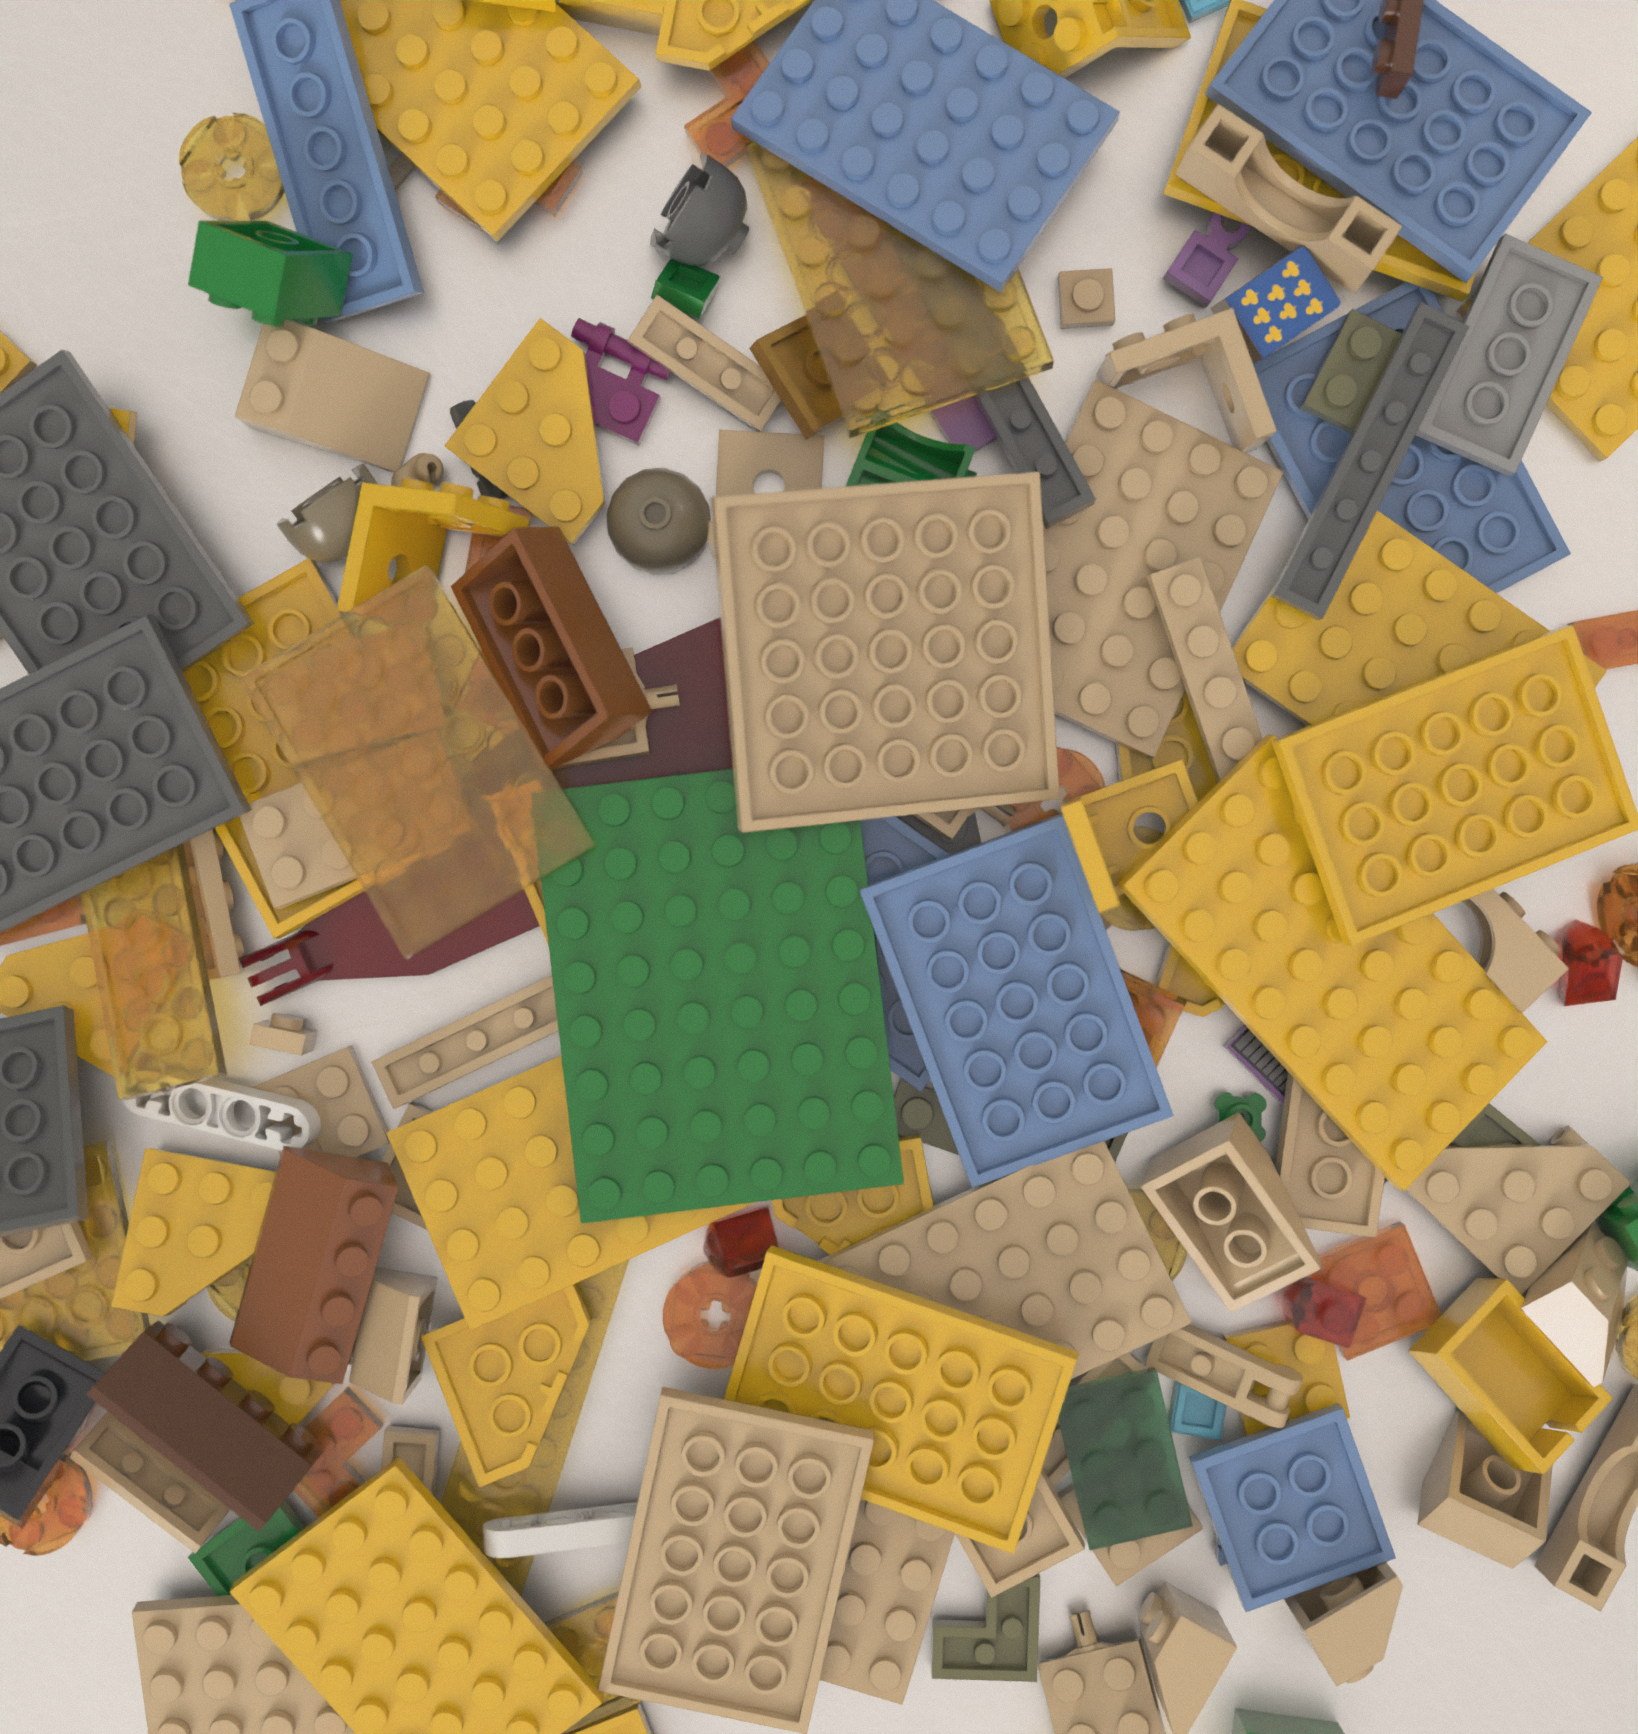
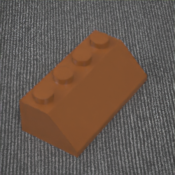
(550, 644)
(314, 1263)

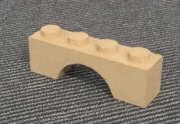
(1238, 172)
(1511, 953)
(1589, 1541)

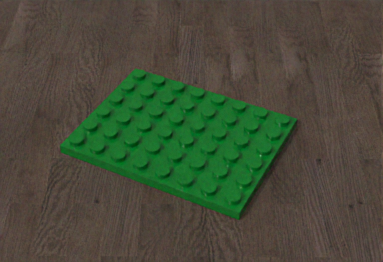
(716, 1005)

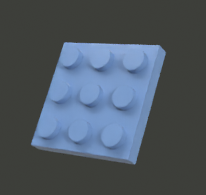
(1292, 1507)

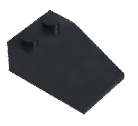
(39, 1418)

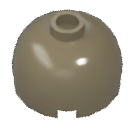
(327, 519)
(658, 521)

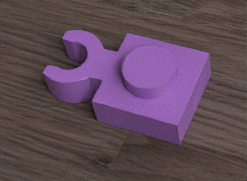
(1205, 261)

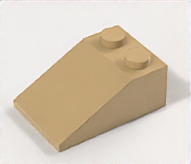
(332, 395)
(1231, 1212)

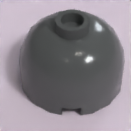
(703, 215)

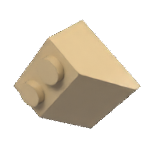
(1582, 1301)
(388, 1342)
(1482, 1500)
(1349, 1620)
(1185, 1652)

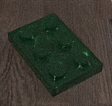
(1123, 1459)

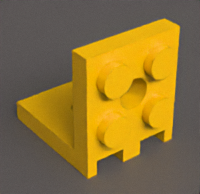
(1088, 28)
(412, 528)
(1105, 819)

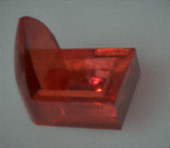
(1592, 965)
(740, 1242)
(1322, 1310)

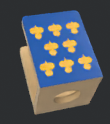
(1280, 303)

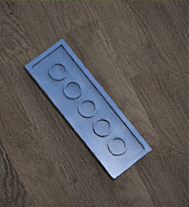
(328, 143)

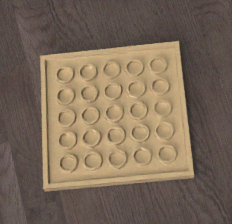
(886, 649)

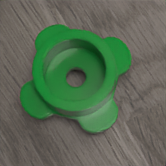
(1249, 1106)

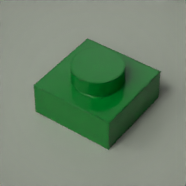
(686, 287)

